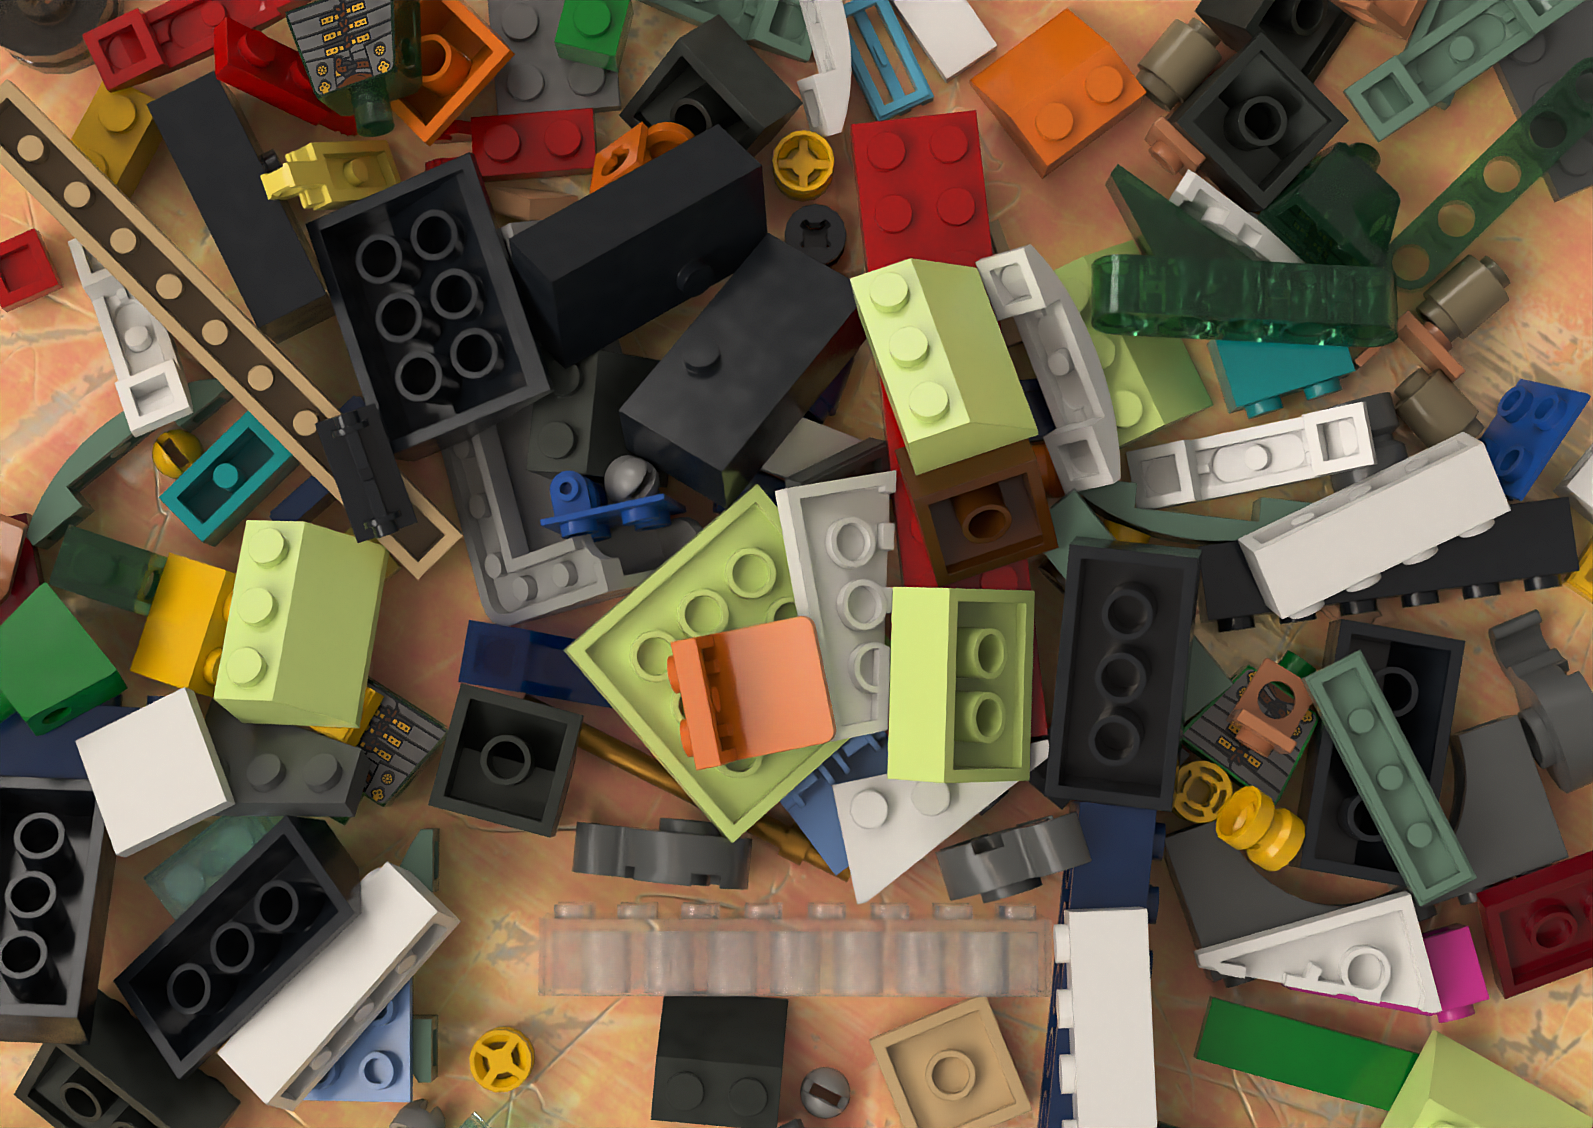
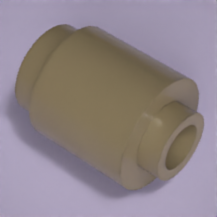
(1178, 63)
(1465, 297)
(1435, 407)

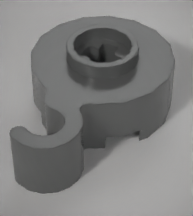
(1552, 706)
(674, 854)
(1013, 858)

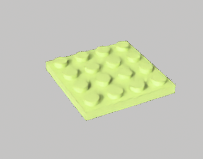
(716, 583)

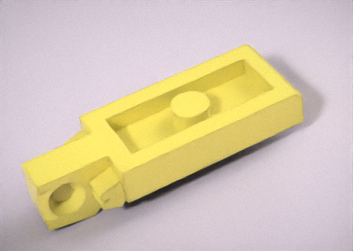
(333, 173)

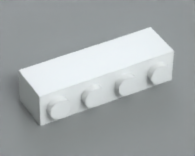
(1374, 526)
(341, 990)
(1107, 1017)

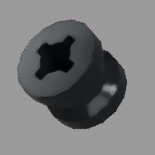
(816, 240)

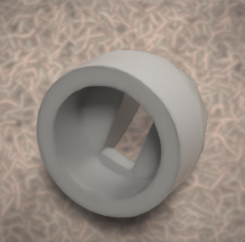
(626, 475)
(831, 1080)
(415, 1116)

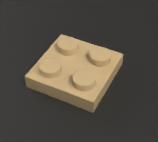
(951, 1069)

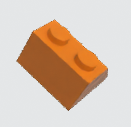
(457, 63)
(1058, 91)

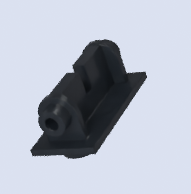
(366, 473)

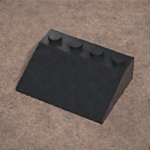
(431, 308)

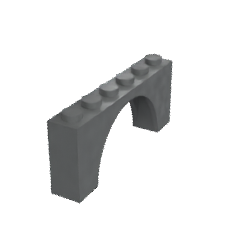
(1495, 814)

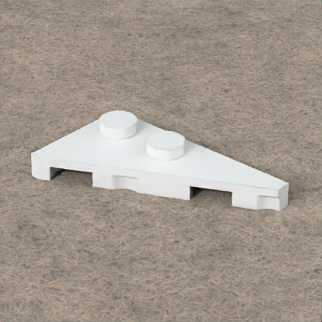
(1230, 221)
(898, 822)
(1354, 951)

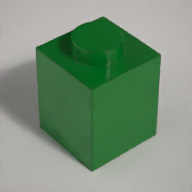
(594, 32)

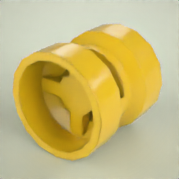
(802, 154)
(1193, 793)
(1266, 832)

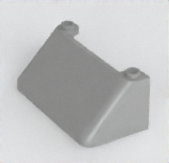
(516, 562)

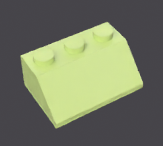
(942, 361)
(1146, 376)
(301, 626)
(960, 685)
(1464, 1090)

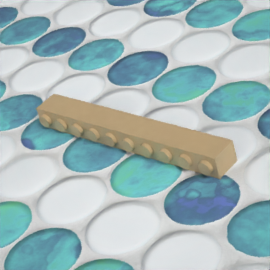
(192, 308)

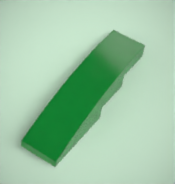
(1303, 1054)

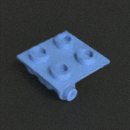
(813, 799)
(378, 1062)

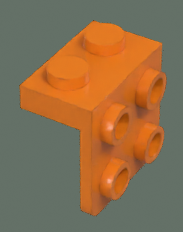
(751, 692)

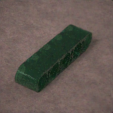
(1473, 193)
(1244, 300)

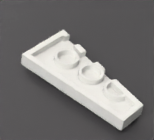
(838, 572)

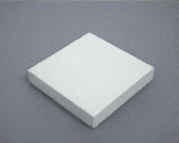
(155, 772)

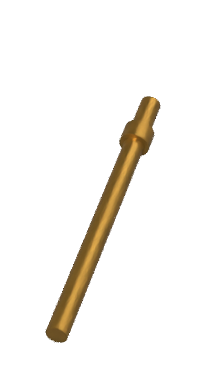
(790, 840)

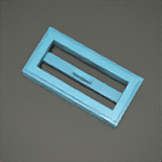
(901, 103)

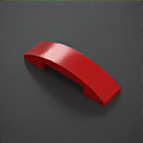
(171, 36)

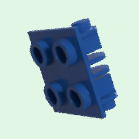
(1528, 431)
(584, 509)

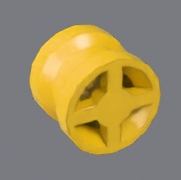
(495, 1068)

